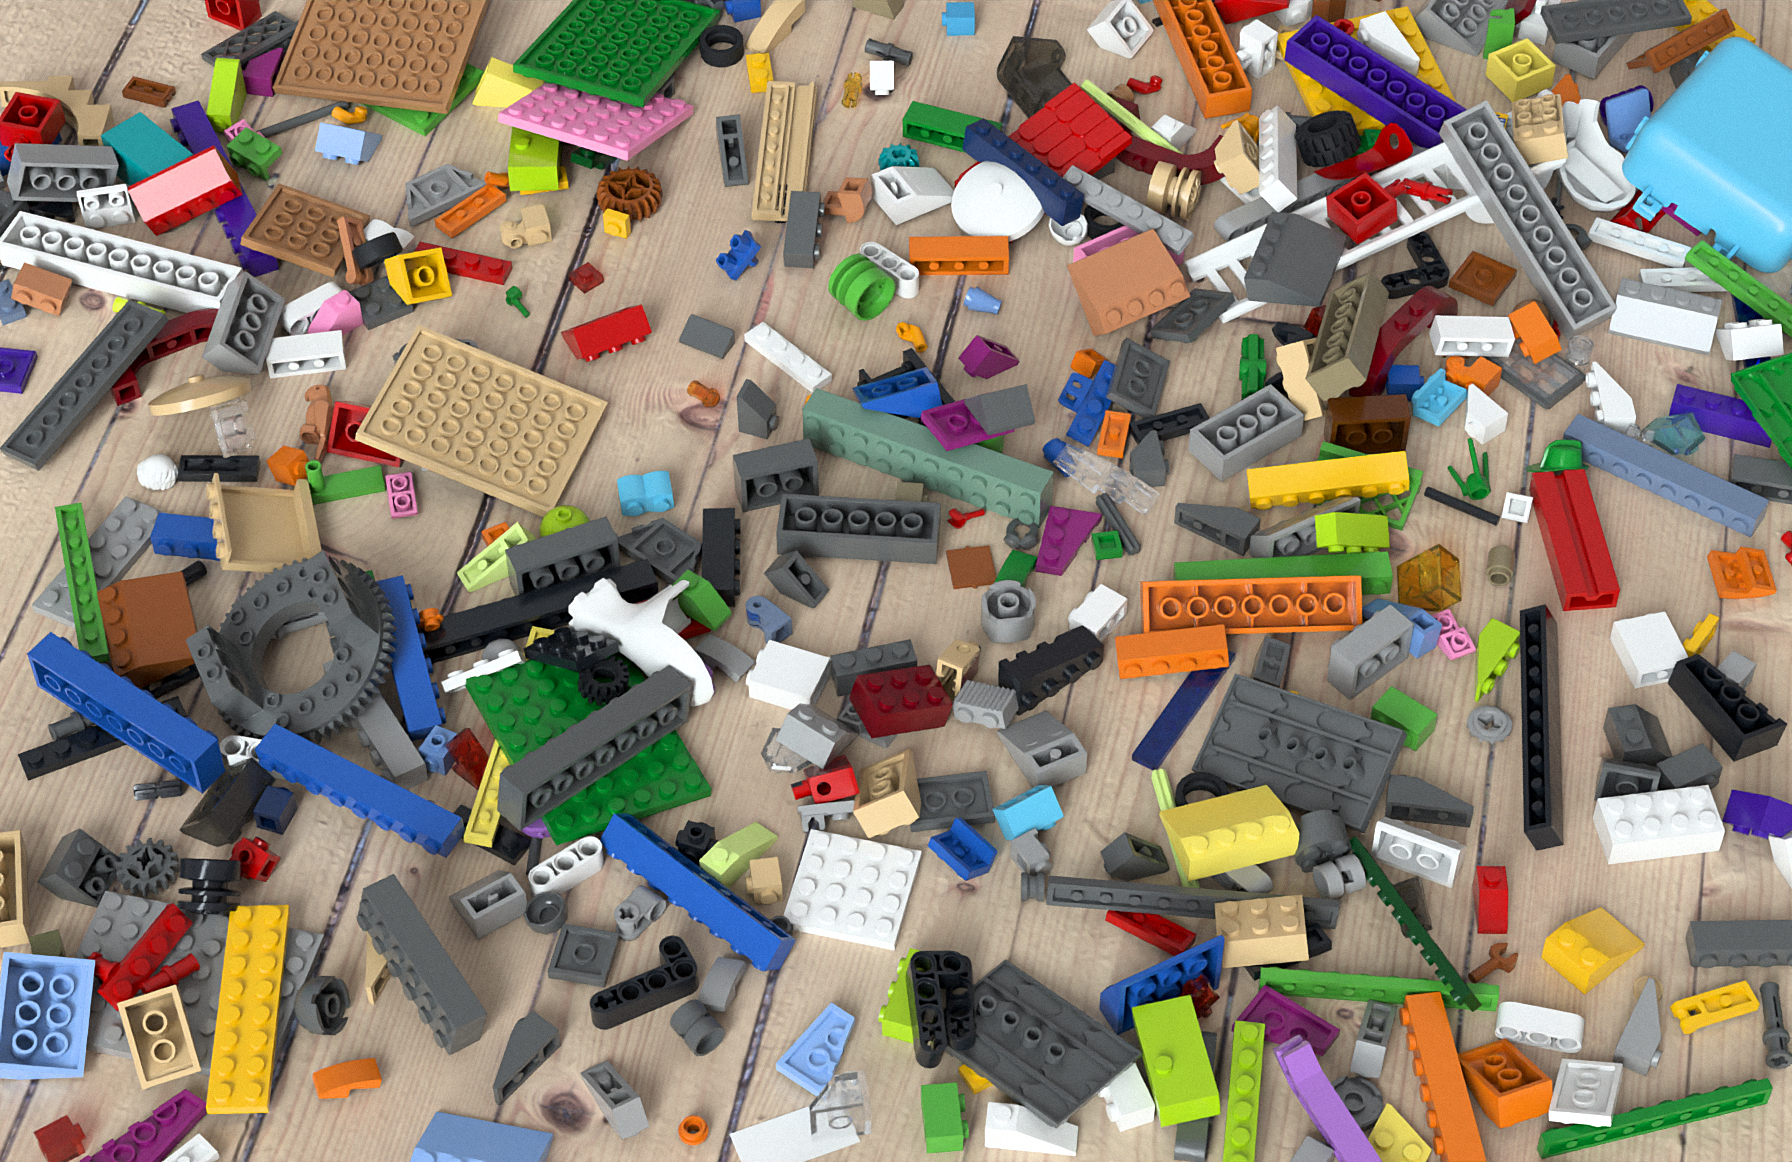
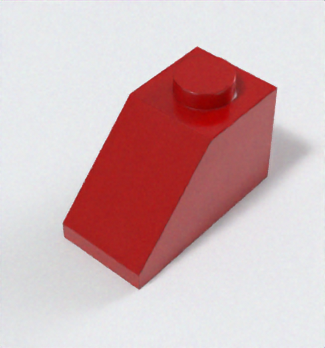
(1491, 899)

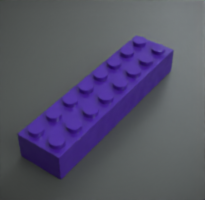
(1370, 81)

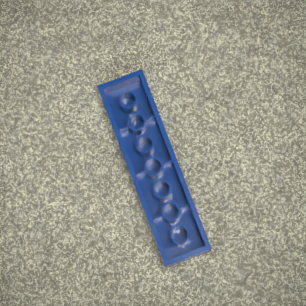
(127, 712)

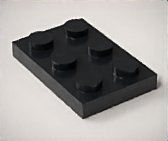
(571, 649)

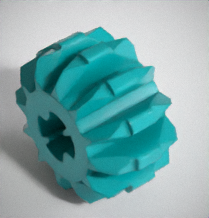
(898, 156)

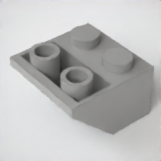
(490, 902)

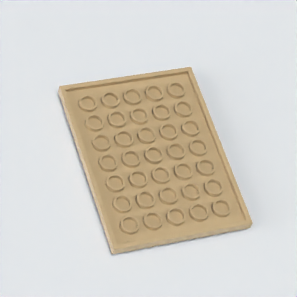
(482, 421)

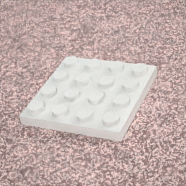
(852, 889)

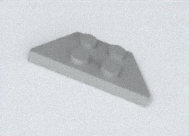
(438, 192)

